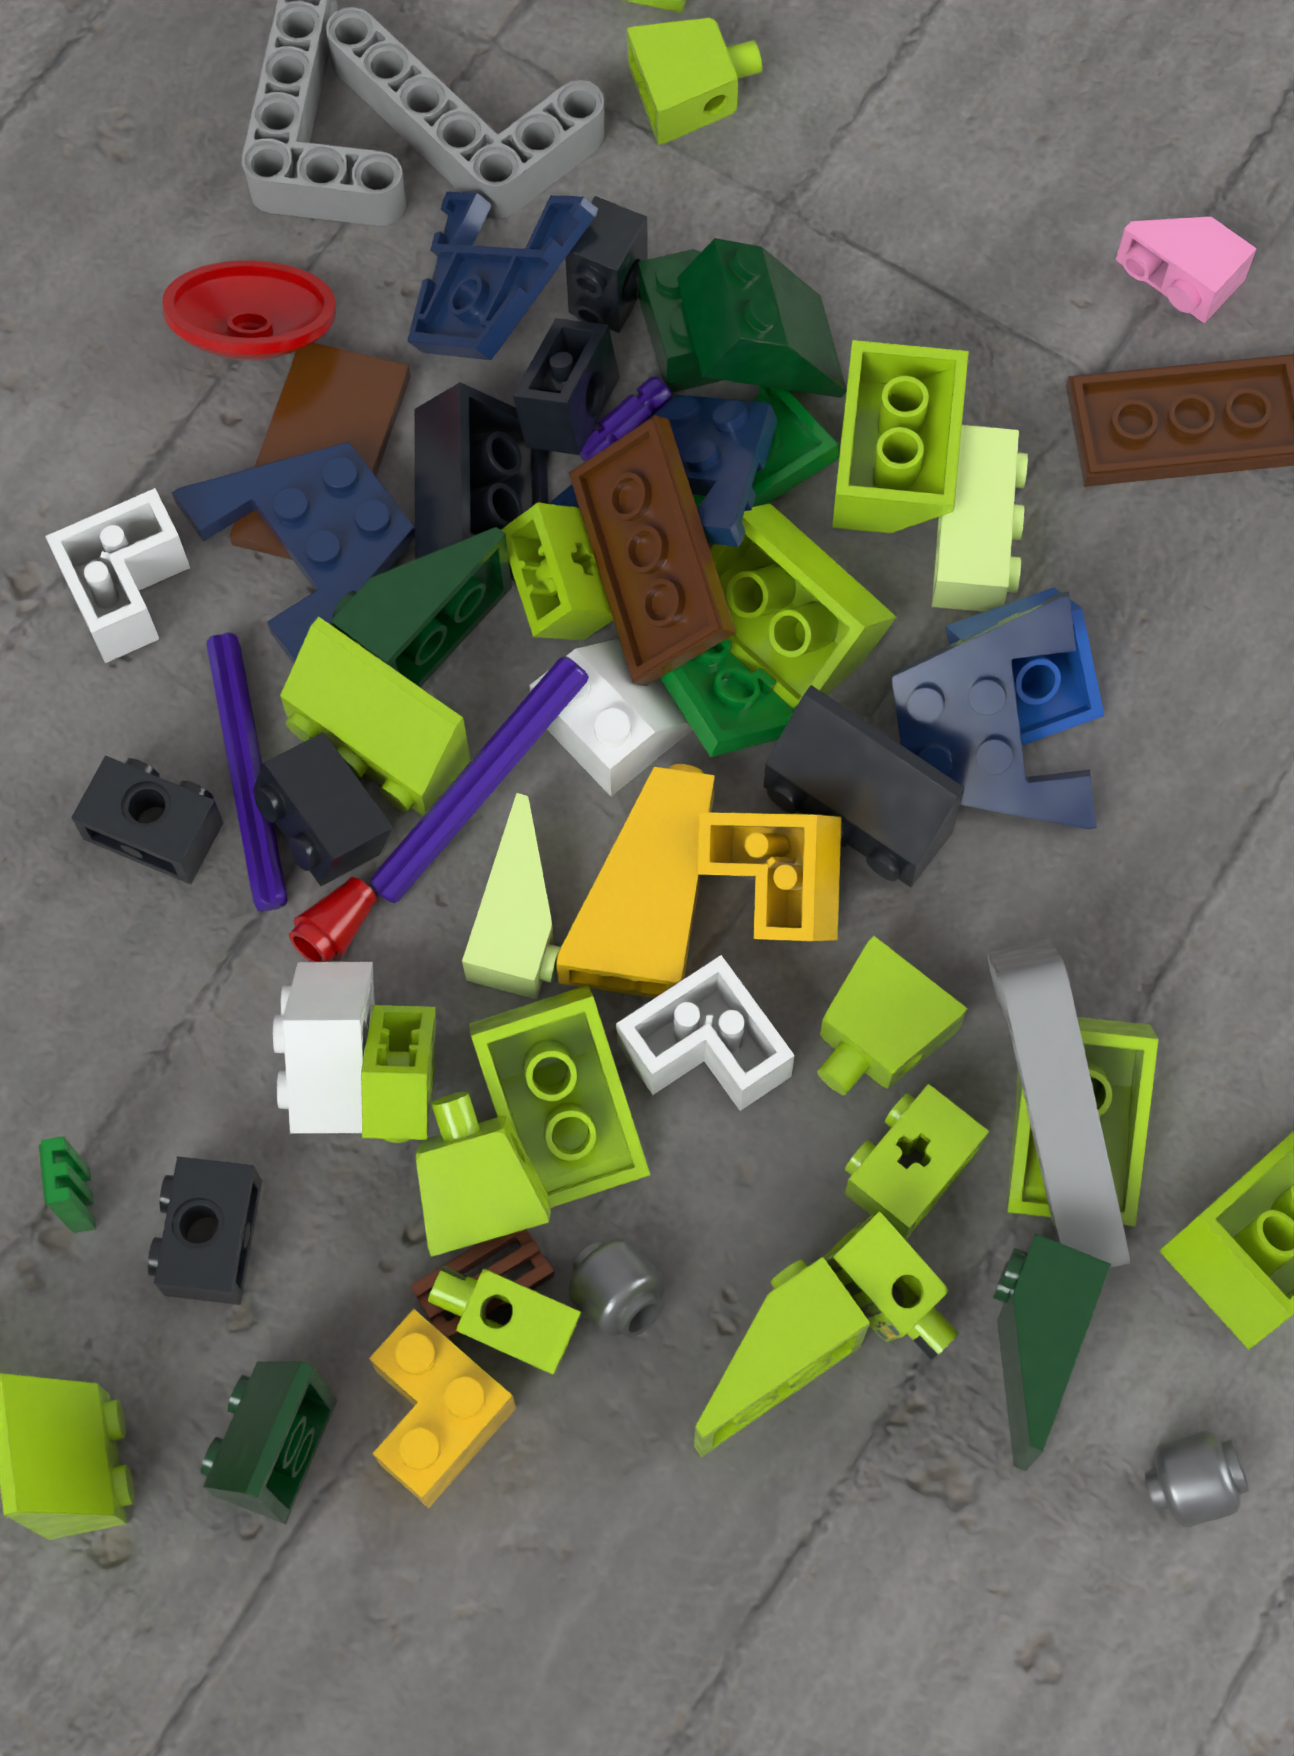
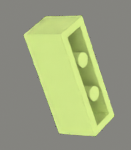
(975, 539)

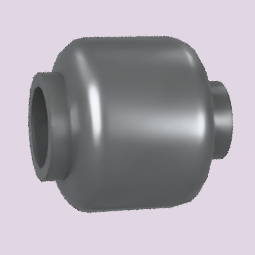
(616, 1288)
(1197, 1478)

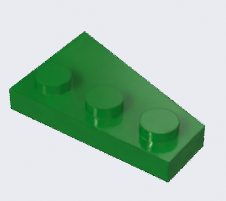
(796, 451)
(727, 701)

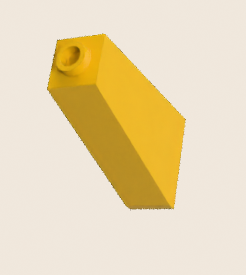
(644, 901)

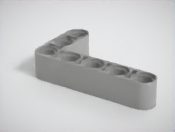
(404, 88)
(289, 101)
(1059, 1099)

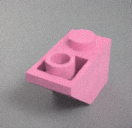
(1187, 260)

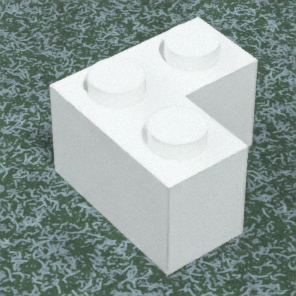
(111, 560)
(710, 1022)
(324, 1045)

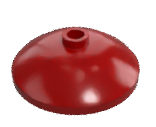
(249, 309)

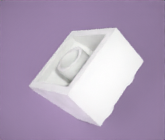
(616, 724)

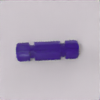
(627, 416)

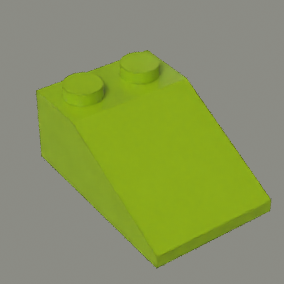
(1122, 1078)
(561, 1093)
(1243, 1249)
(795, 1338)
(61, 1456)

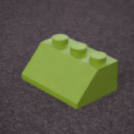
(899, 436)
(795, 607)
(374, 719)

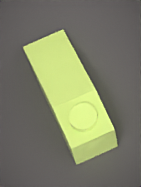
(513, 928)

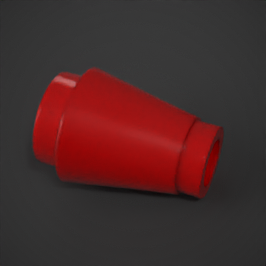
(331, 923)

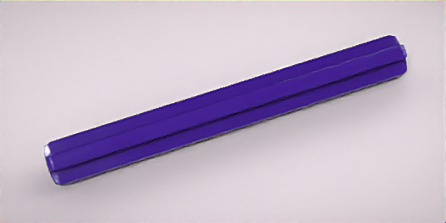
(244, 767)
(479, 779)

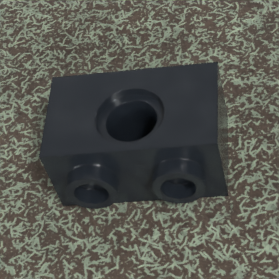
(605, 266)
(566, 386)
(170, 844)
(219, 1266)

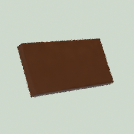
(326, 402)
(1184, 419)
(651, 551)

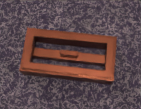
(476, 1255)

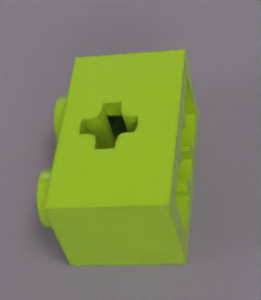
(557, 573)
(398, 1073)
(935, 1129)

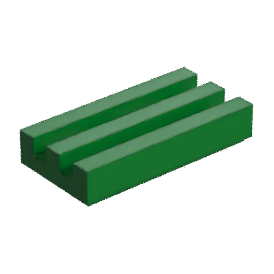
(69, 1194)

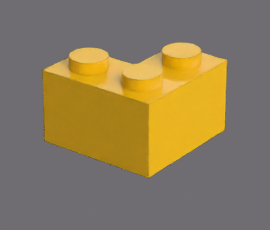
(793, 867)
(452, 1410)

